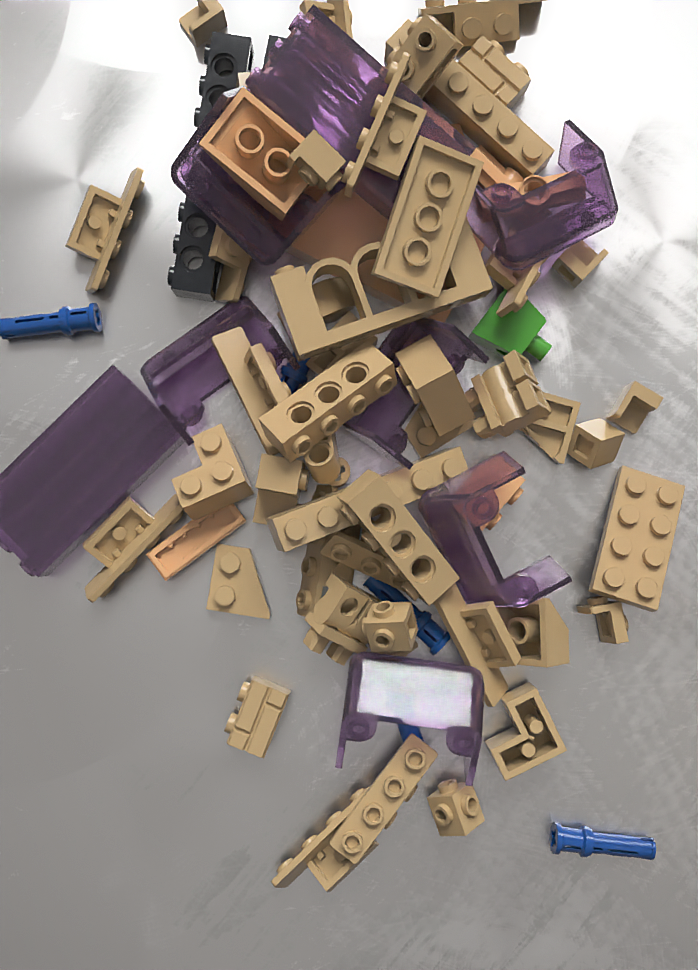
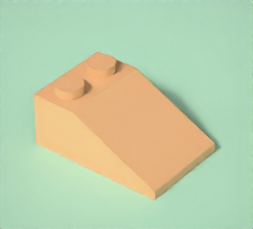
(253, 150)

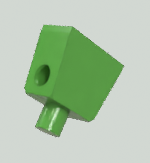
(512, 331)

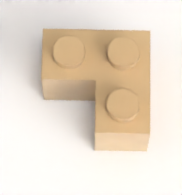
(434, 385)
(218, 480)
(278, 486)
(532, 737)

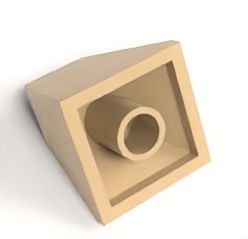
(537, 633)

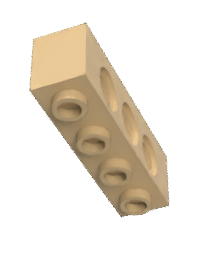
(328, 401)
(434, 572)

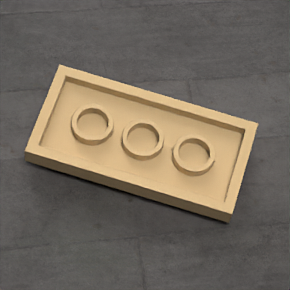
(427, 217)
(637, 539)

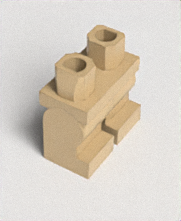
(507, 397)
(339, 619)

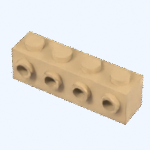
(431, 52)

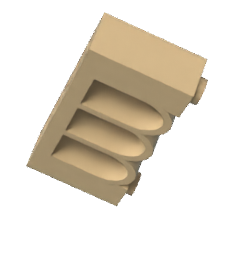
(294, 296)

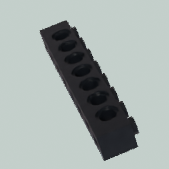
(223, 53)

